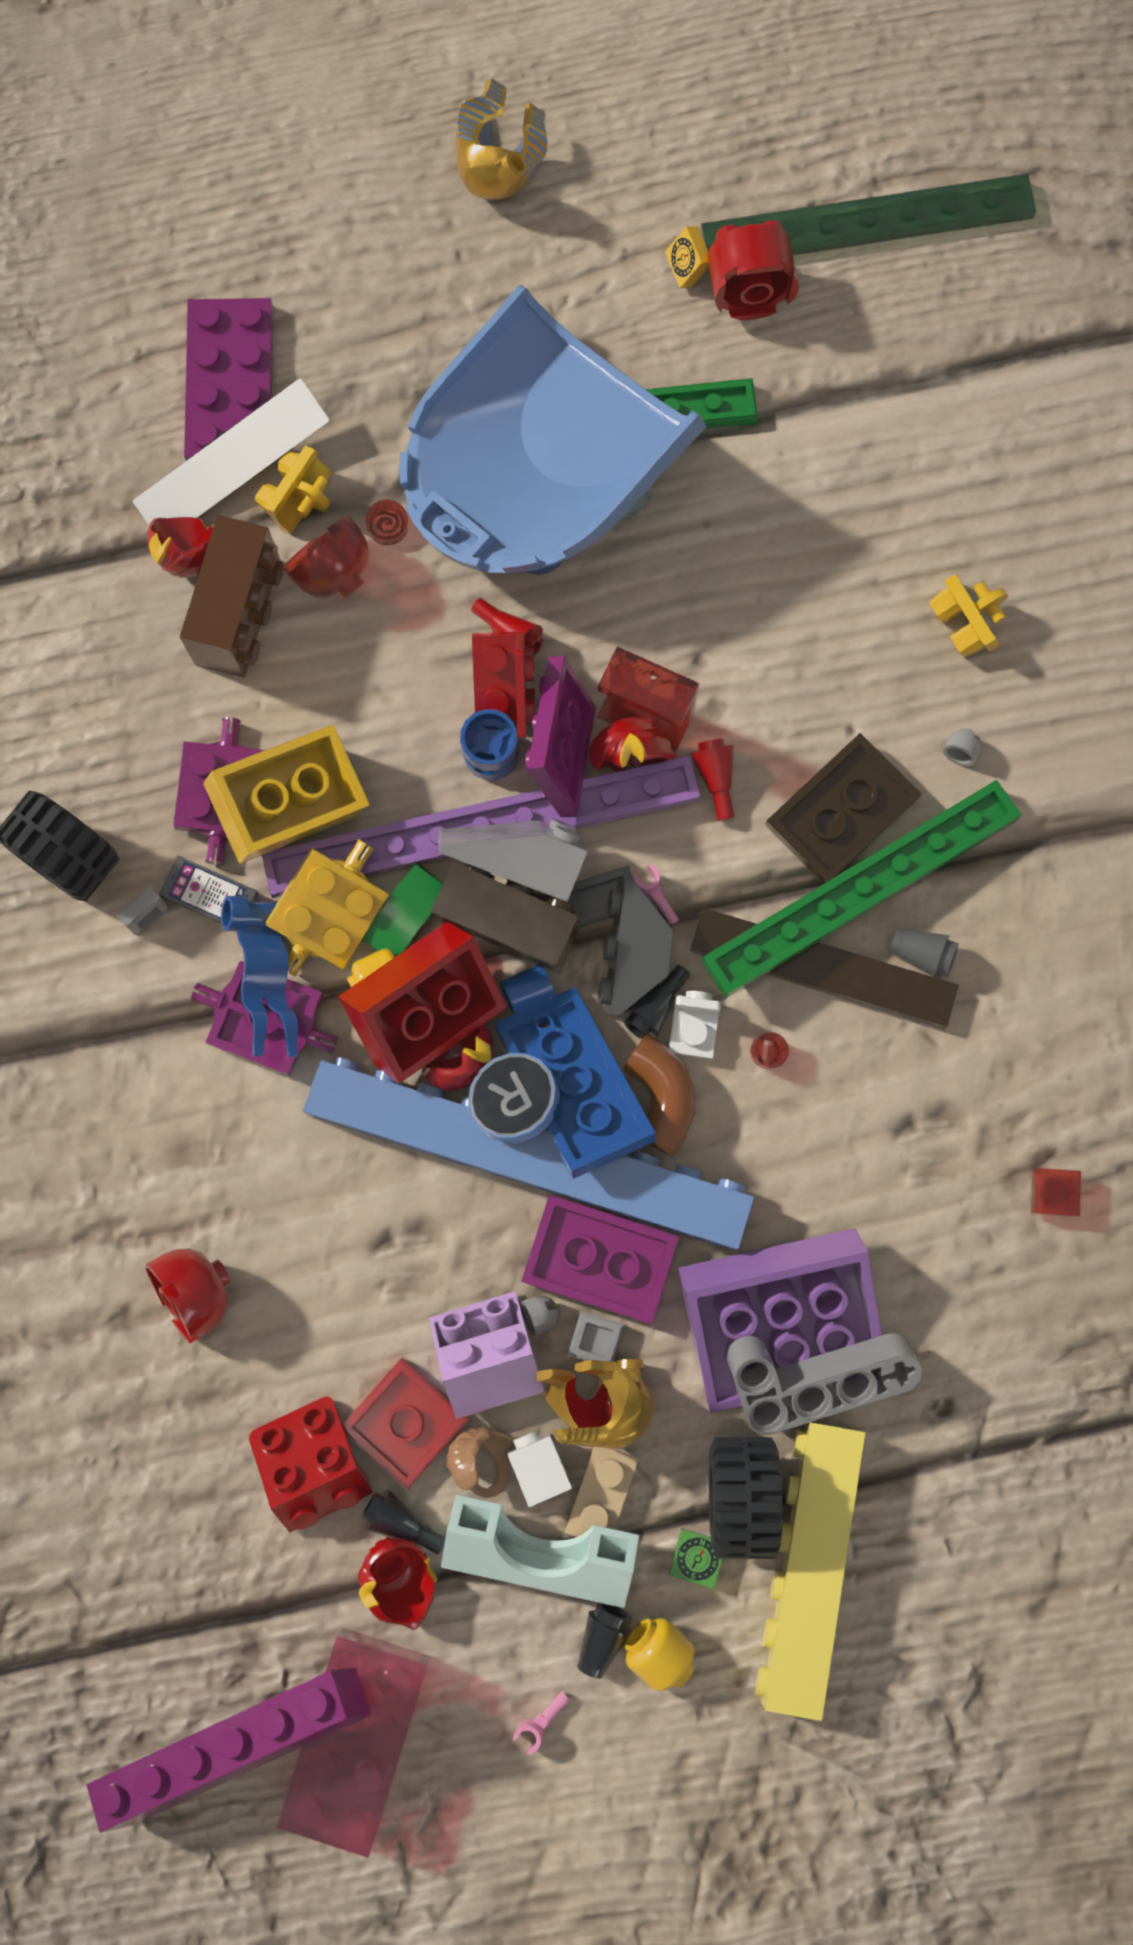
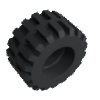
(57, 845)
(745, 1498)

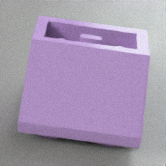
(485, 1355)

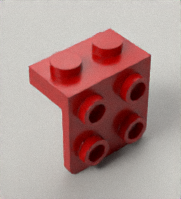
(308, 1465)

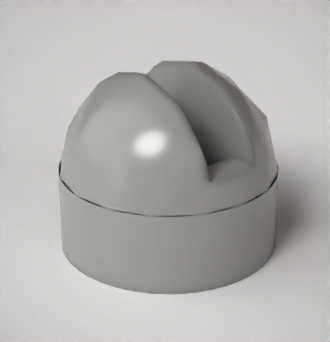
(963, 747)
(537, 1314)

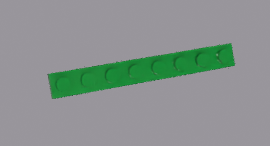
(860, 889)

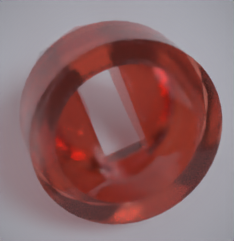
(776, 1052)

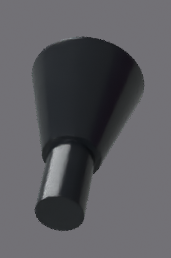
(651, 1010)
(392, 1518)

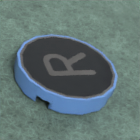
(513, 1097)

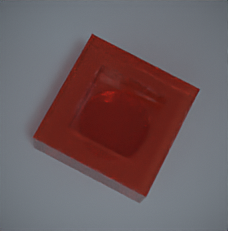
(1056, 1192)

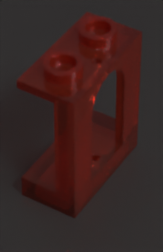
(632, 693)

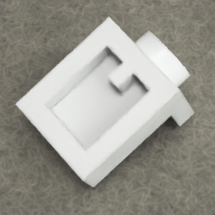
(694, 1025)

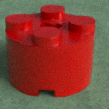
(752, 269)

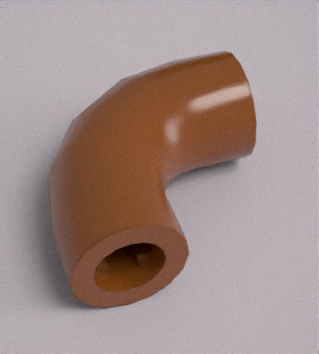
(669, 1089)

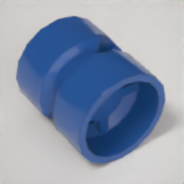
(490, 744)

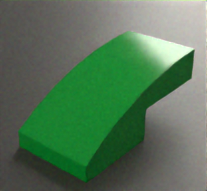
(405, 912)

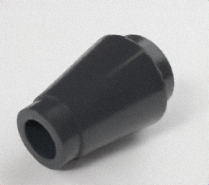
(603, 1638)

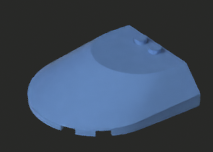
(532, 445)

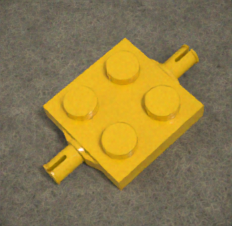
(327, 907)

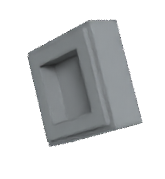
(142, 911)
(595, 1338)

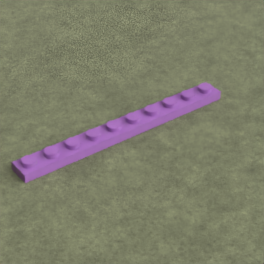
(416, 842)

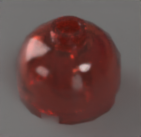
(331, 561)

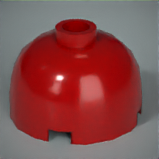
(191, 1290)

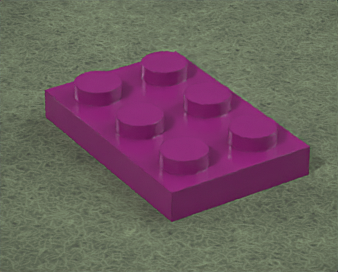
(561, 736)
(600, 1259)

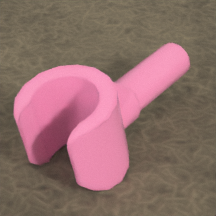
(654, 892)
(540, 1723)

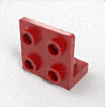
(500, 676)

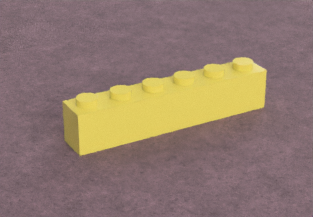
(811, 1571)

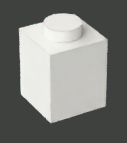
(538, 1467)

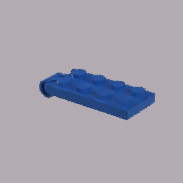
(596, 1108)

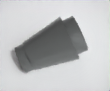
(925, 950)

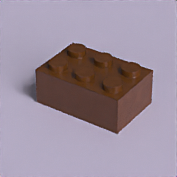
(232, 597)

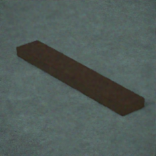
(844, 974)

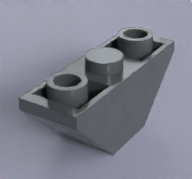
(635, 949)

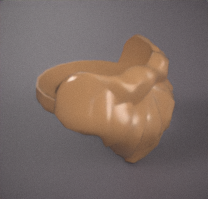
(463, 1458)

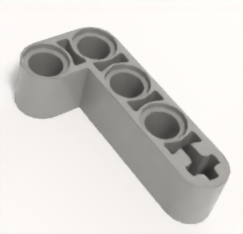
(889, 1354)

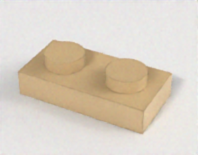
(602, 1490)

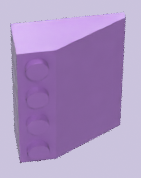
(791, 1296)

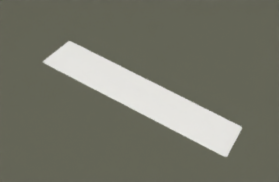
(235, 456)

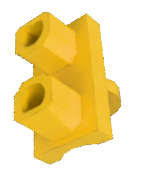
(299, 490)
(977, 633)

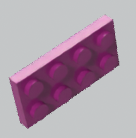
(225, 366)

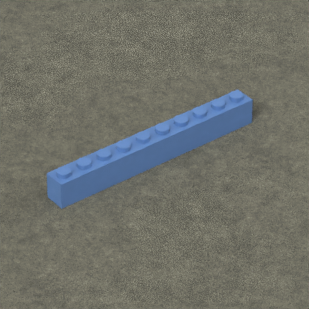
(446, 1130)

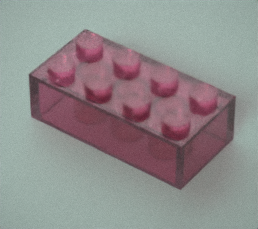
(348, 1775)

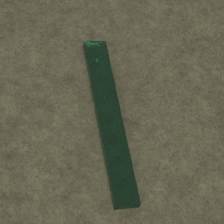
(897, 215)

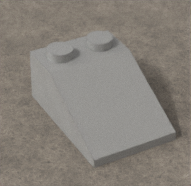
(524, 852)

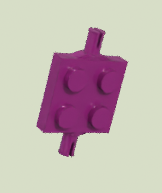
(193, 806)
(234, 1025)

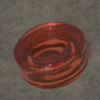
(387, 522)

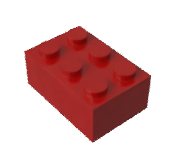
(423, 1001)

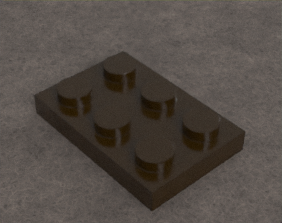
(843, 809)

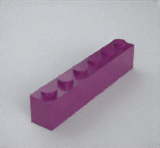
(228, 1749)

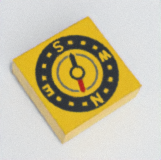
(688, 257)

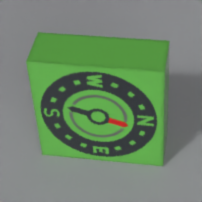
(695, 1559)

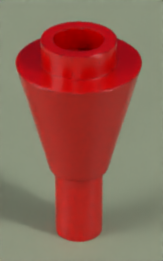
(507, 622)
(715, 766)

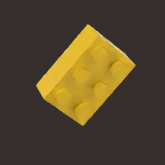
(286, 793)

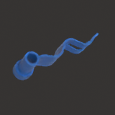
(264, 968)

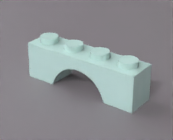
(587, 1567)

